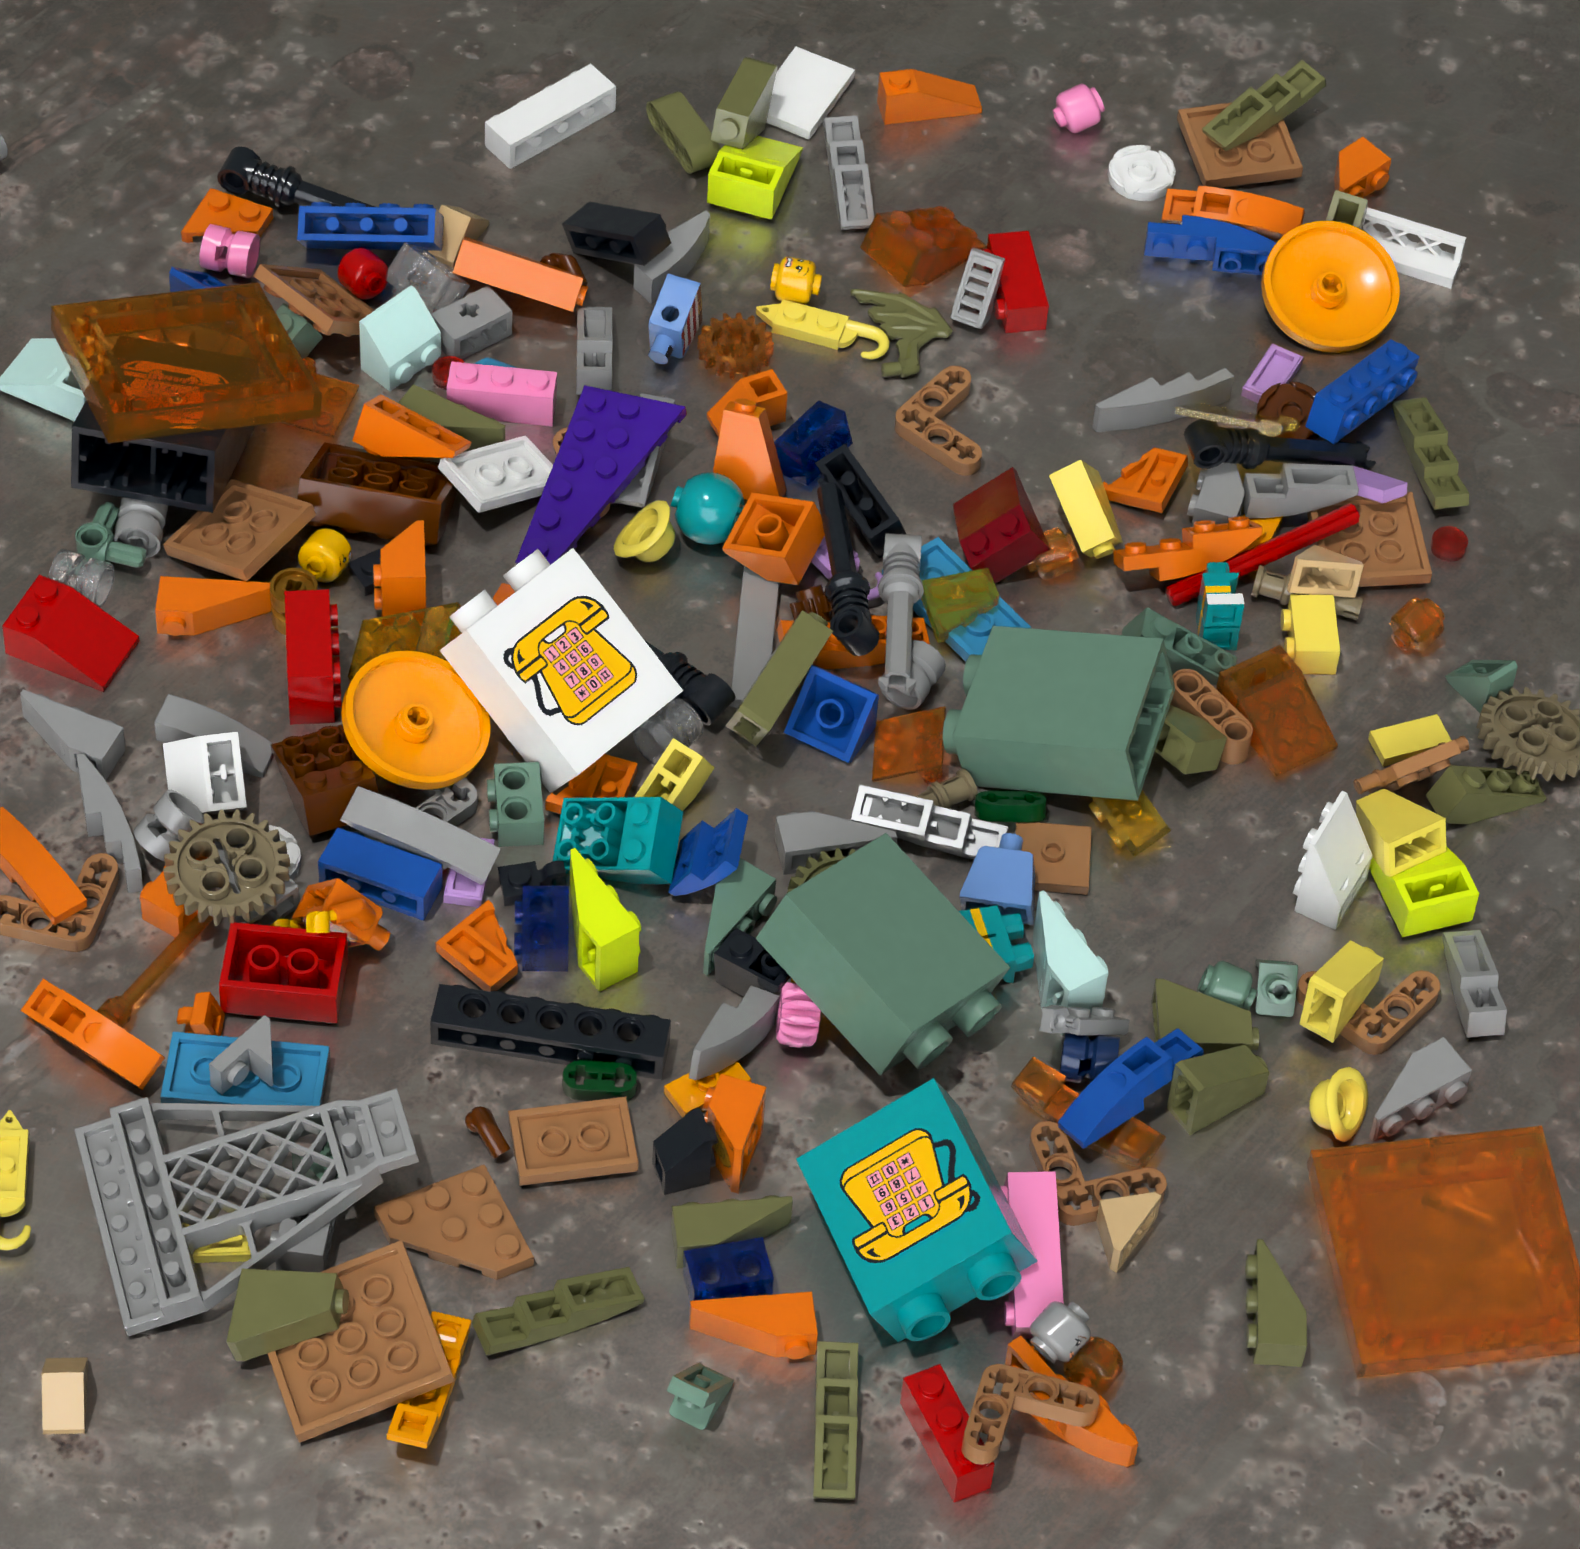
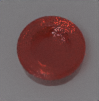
(441, 370)
(1449, 543)

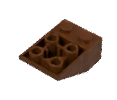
(321, 776)

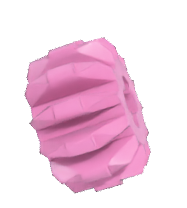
(796, 1017)

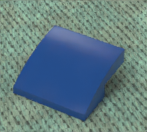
(708, 854)

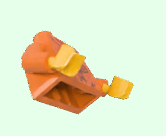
(339, 908)

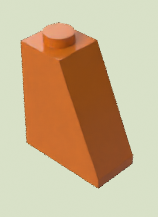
(748, 450)

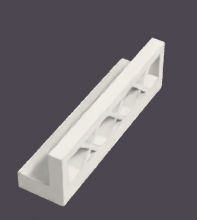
(1420, 259)

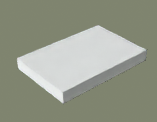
(806, 91)
(498, 473)

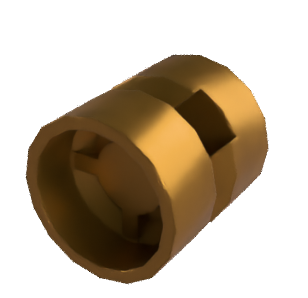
(287, 580)

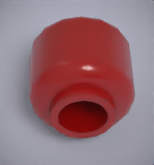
(363, 273)

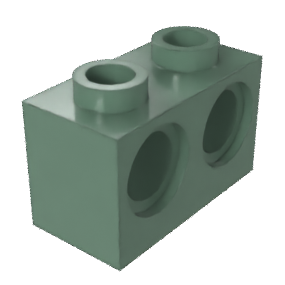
(518, 804)

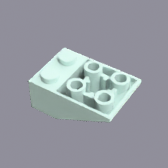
(44, 379)
(1064, 963)

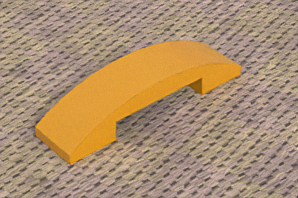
(419, 1417)

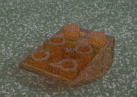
(919, 244)
(1281, 709)

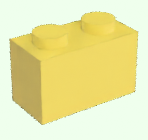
(1312, 633)

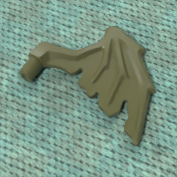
(907, 321)

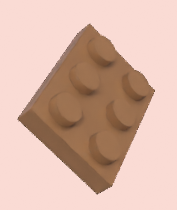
(573, 1141)

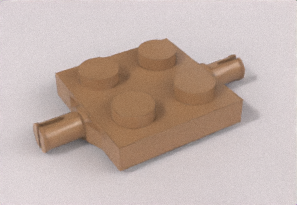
(1413, 768)

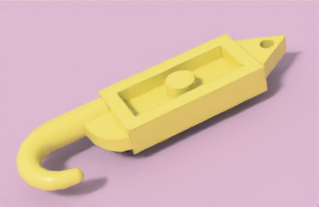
(820, 327)
(13, 1175)

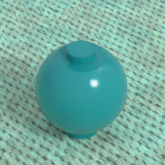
(708, 507)

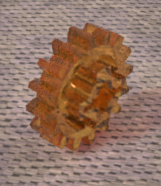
(735, 345)

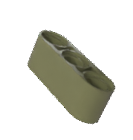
(682, 131)

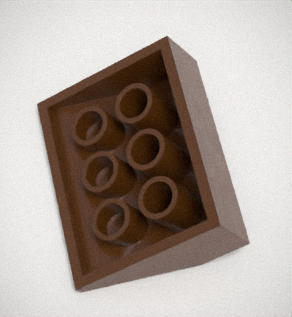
(376, 492)

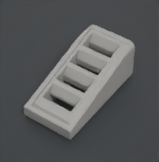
(972, 309)

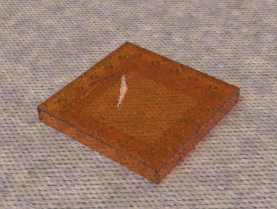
(184, 362)
(1448, 1250)

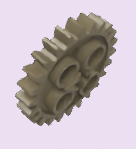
(1532, 733)
(261, 855)

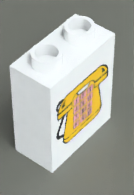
(558, 666)

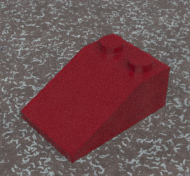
(999, 526)

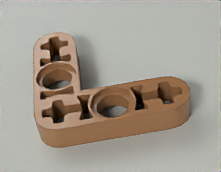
(930, 422)
(87, 919)
(1369, 1020)
(1075, 1186)
(1016, 1396)

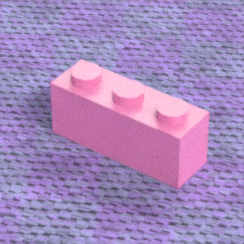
(504, 392)

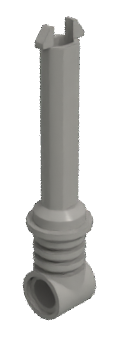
(900, 590)

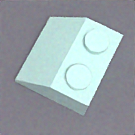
(398, 340)

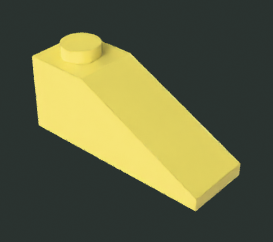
(677, 776)

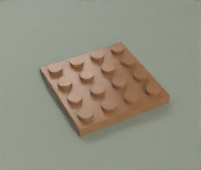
(374, 1359)

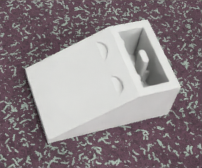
(1333, 864)

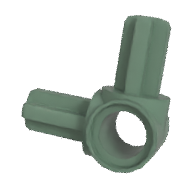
(97, 540)

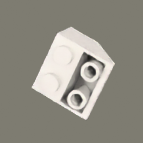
(207, 771)

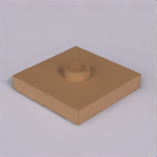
(1059, 855)

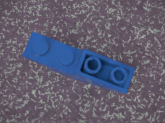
(1206, 239)
(1122, 1086)

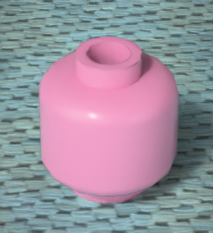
(1078, 108)

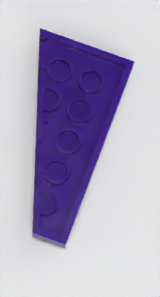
(595, 464)

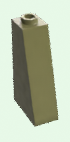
(780, 677)

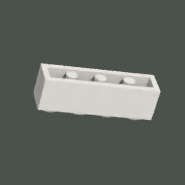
(550, 116)

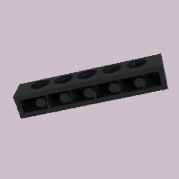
(530, 1039)

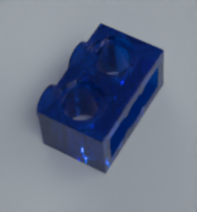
(811, 439)
(546, 922)
(725, 1266)

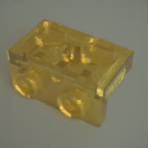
(1132, 821)

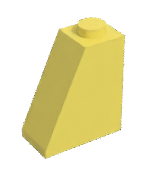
(1087, 508)
(1400, 831)
(1340, 989)

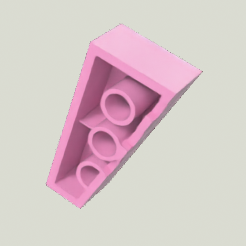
(1036, 1209)

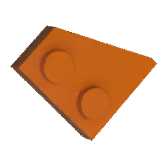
(227, 211)
(1149, 481)
(602, 779)
(480, 949)

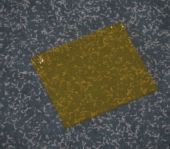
(1265, 424)

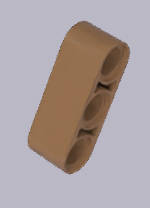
(1201, 699)

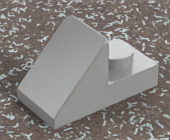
(247, 1053)

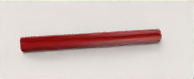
(1271, 550)

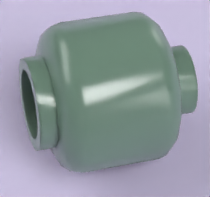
(1228, 984)

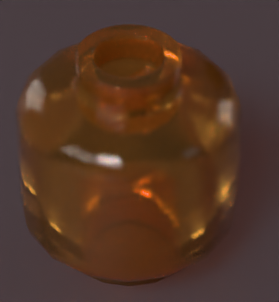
(1058, 559)
(1417, 624)
(1096, 1365)

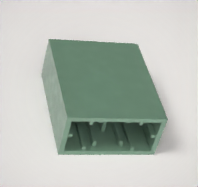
(1062, 712)
(885, 956)

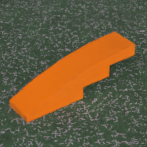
(36, 871)

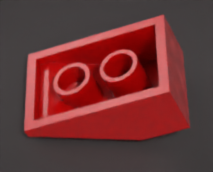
(67, 634)

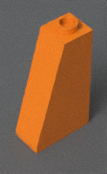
(519, 274)

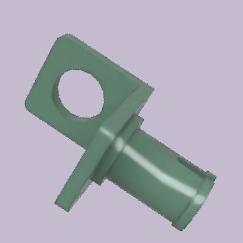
(1276, 987)

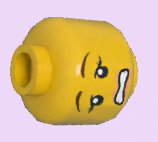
(795, 280)
(325, 554)

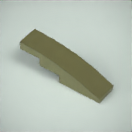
(1264, 107)
(1429, 453)
(557, 1312)
(835, 1420)

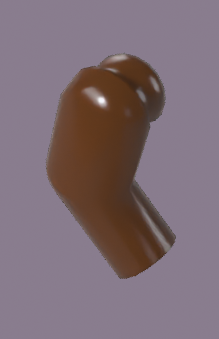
(564, 262)
(483, 1122)

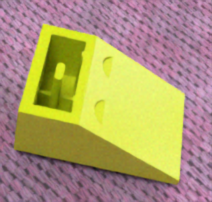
(752, 177)
(1428, 894)
(602, 927)

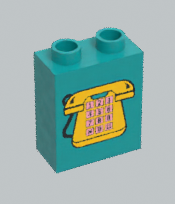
(917, 1213)

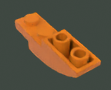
(1248, 210)
(1199, 546)
(836, 656)
(93, 1033)
(1103, 1438)

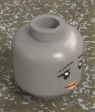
(1060, 1331)

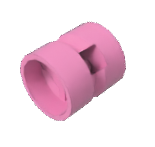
(241, 253)

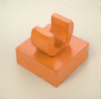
(204, 1016)

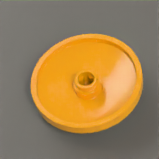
(1330, 286)
(414, 720)

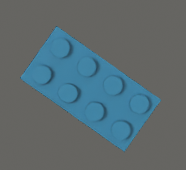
(940, 561)
(297, 1073)

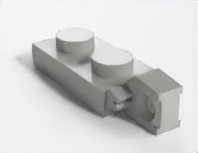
(1082, 1022)

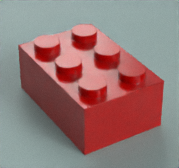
(309, 656)
(283, 972)

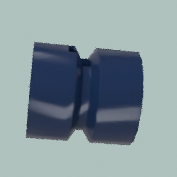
(1079, 1048)

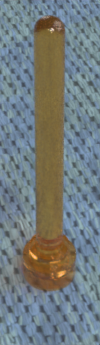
(120, 1007)

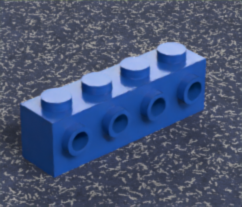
(369, 227)
(1362, 391)

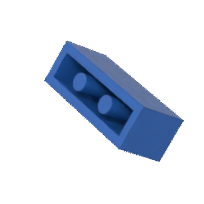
(382, 873)

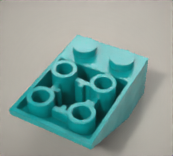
(622, 836)

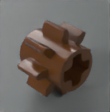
(812, 600)

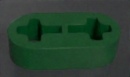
(1010, 806)
(598, 1080)

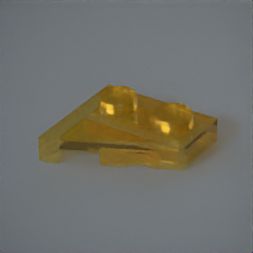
(958, 600)

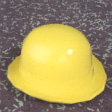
(647, 534)
(1340, 1103)

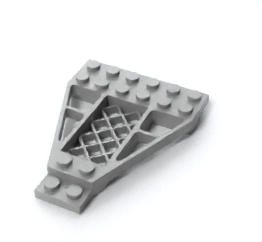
(144, 1224)

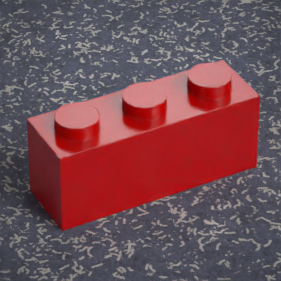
(1020, 293)
(940, 1425)

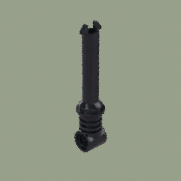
(246, 173)
(1217, 445)
(846, 588)
(704, 693)

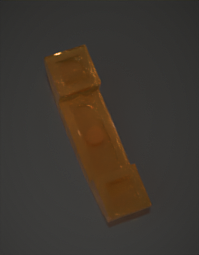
(1047, 1095)

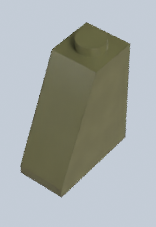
(745, 104)
(1201, 1017)
(1215, 1085)
(283, 1309)

